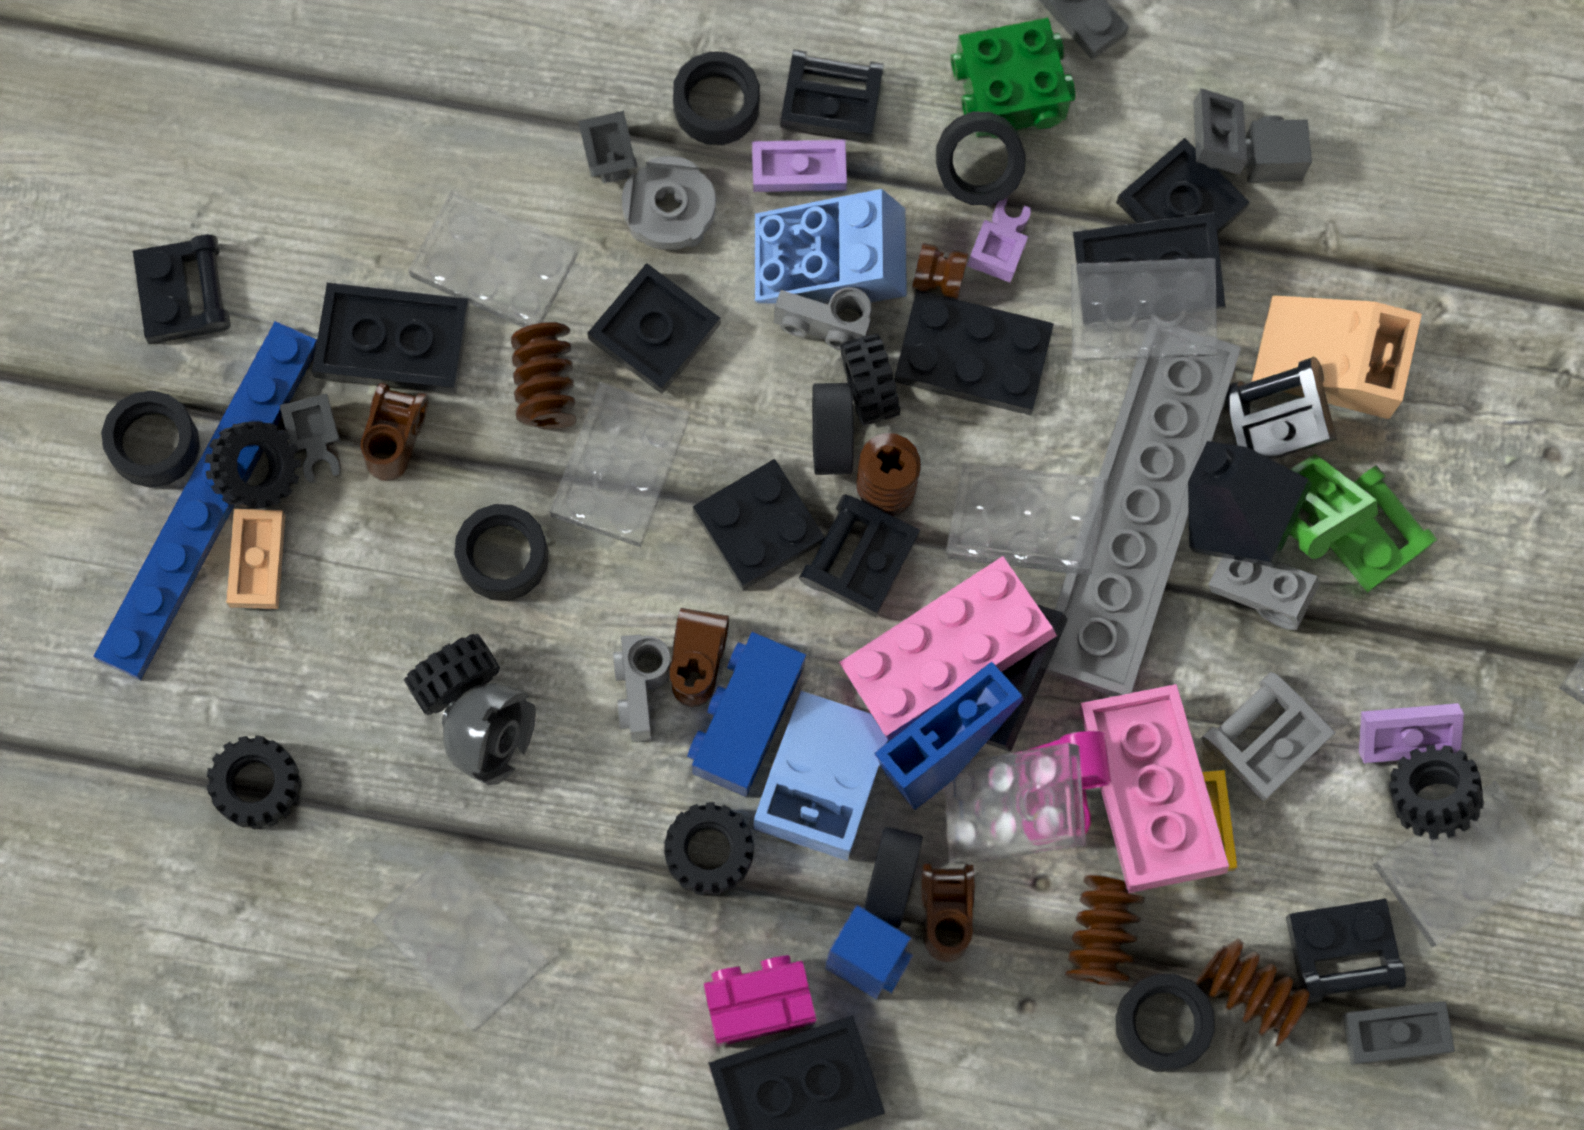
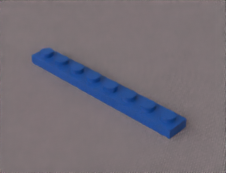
(199, 511)

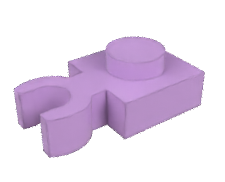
(1000, 243)

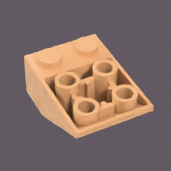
(1358, 343)

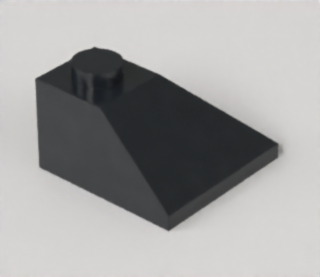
(1242, 504)

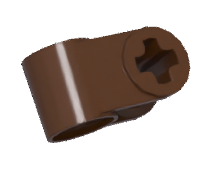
(394, 422)
(697, 648)
(947, 901)

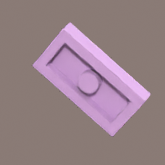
(799, 165)
(1396, 732)

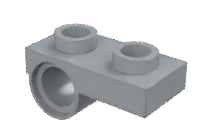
(805, 316)
(1276, 592)
(634, 709)

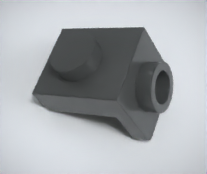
(607, 146)

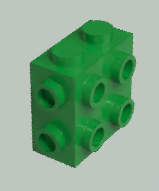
(1014, 74)

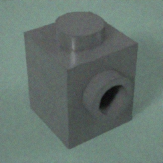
(1277, 150)

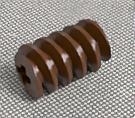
(539, 376)
(888, 473)
(1103, 931)
(1255, 990)

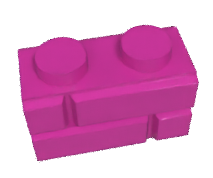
(759, 1001)

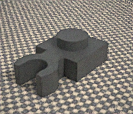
(312, 428)

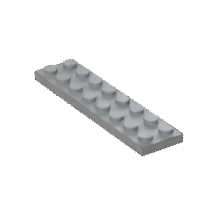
(1147, 468)

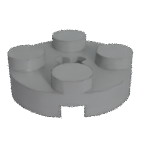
(669, 229)

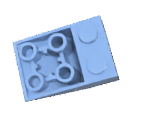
(832, 247)
(821, 776)

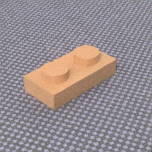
(256, 559)

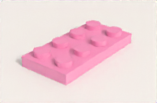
(946, 645)
(1156, 790)

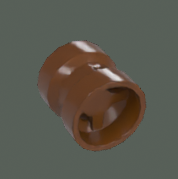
(940, 271)

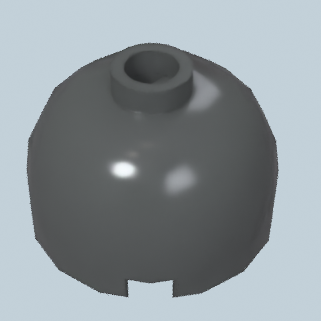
(485, 730)

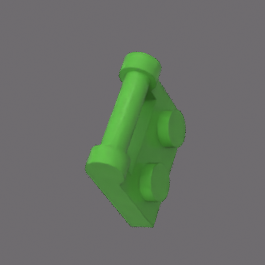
(1333, 502)
(1368, 548)

